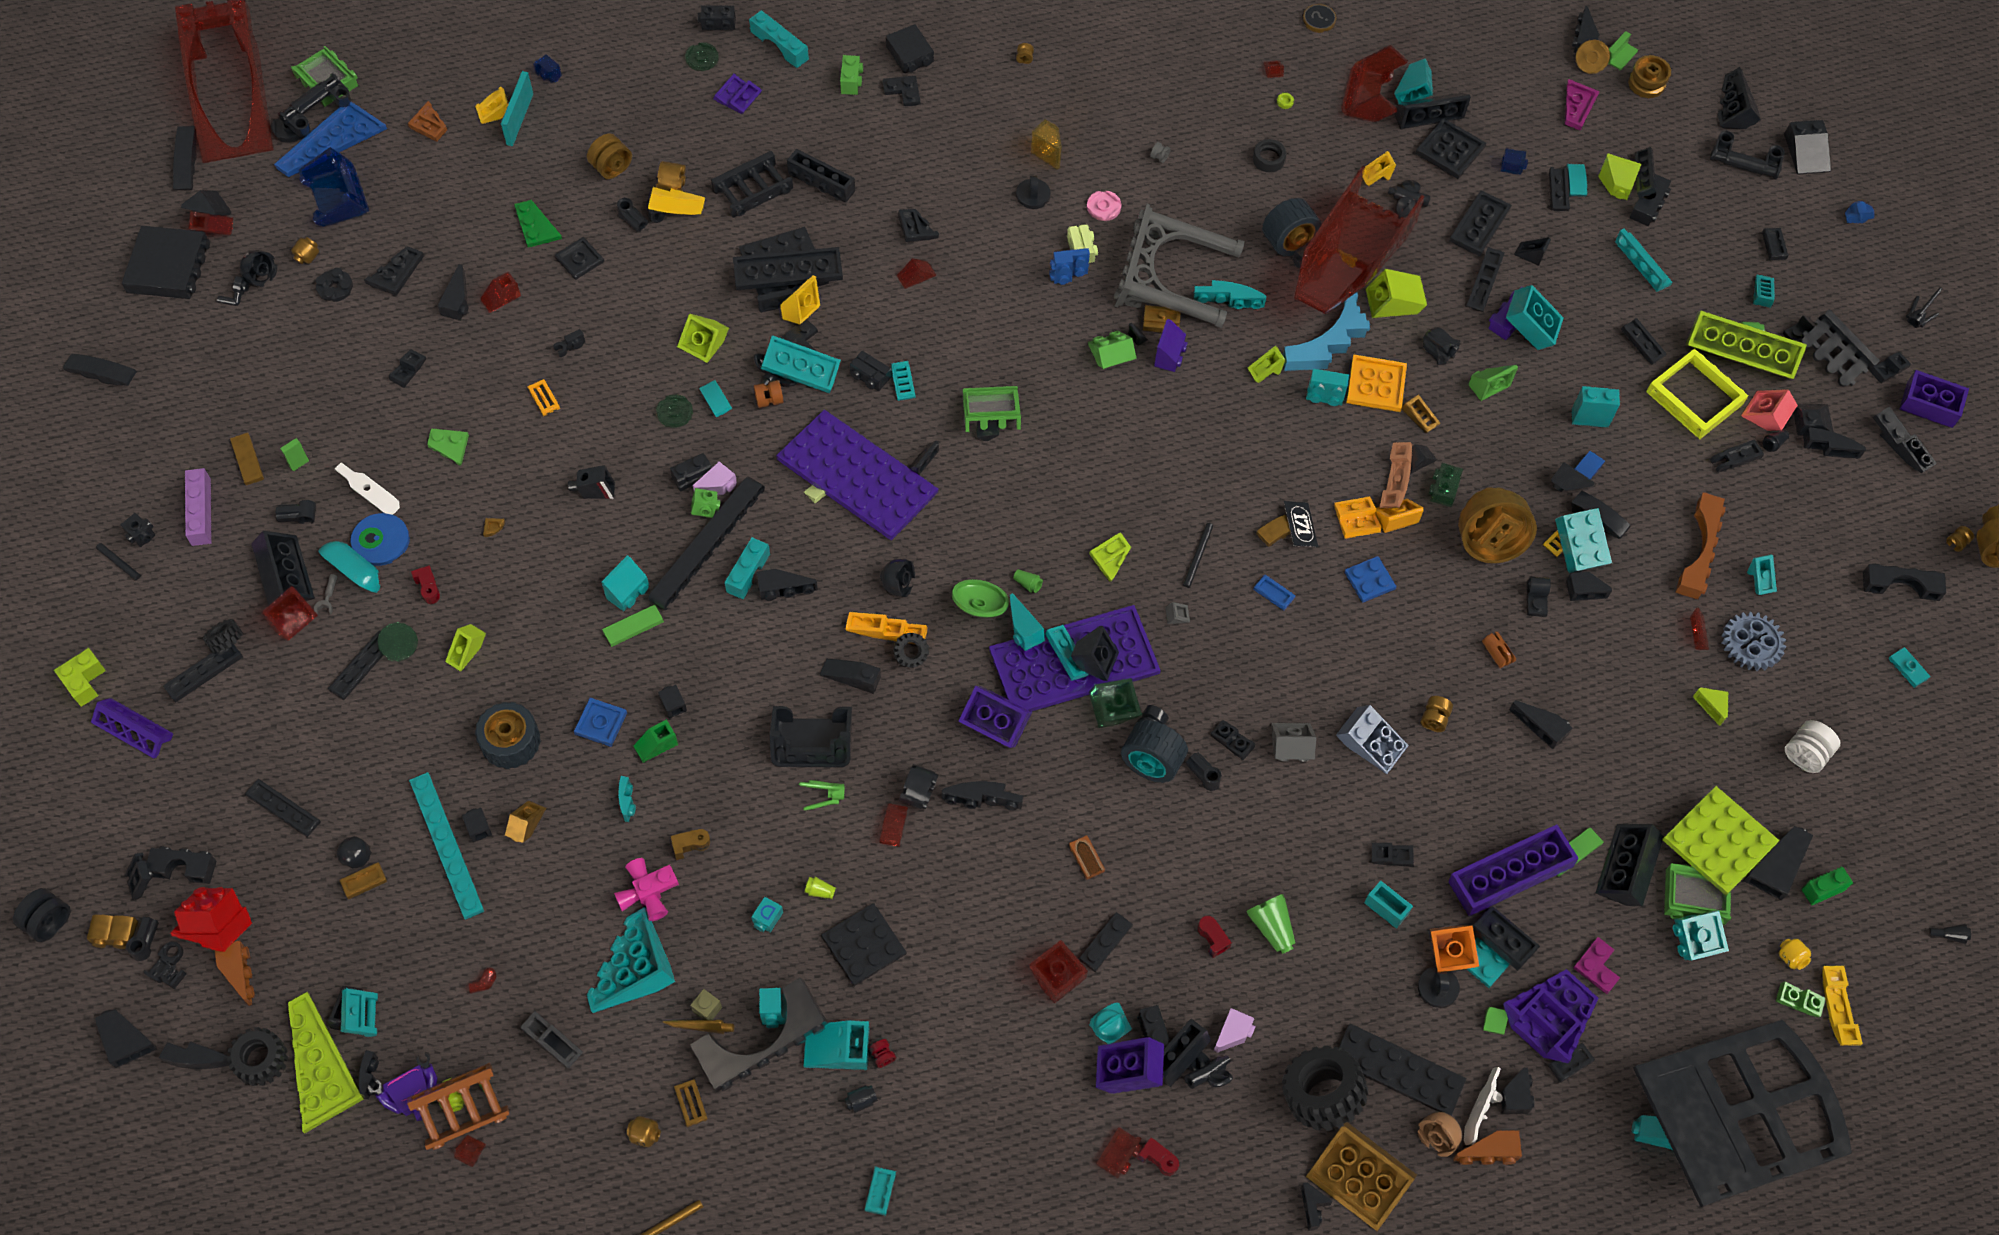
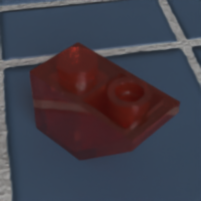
(210, 223)
(500, 292)

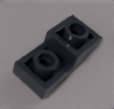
(1232, 740)
(368, 1065)

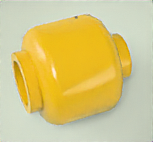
(1795, 953)

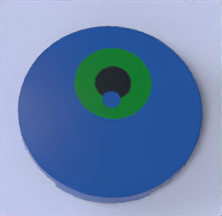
(380, 538)

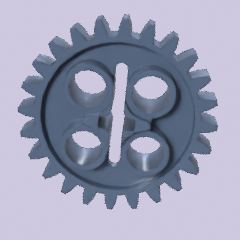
(1764, 654)

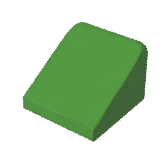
(1495, 1020)

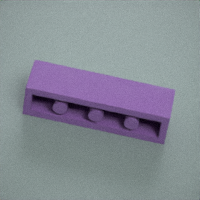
(198, 506)

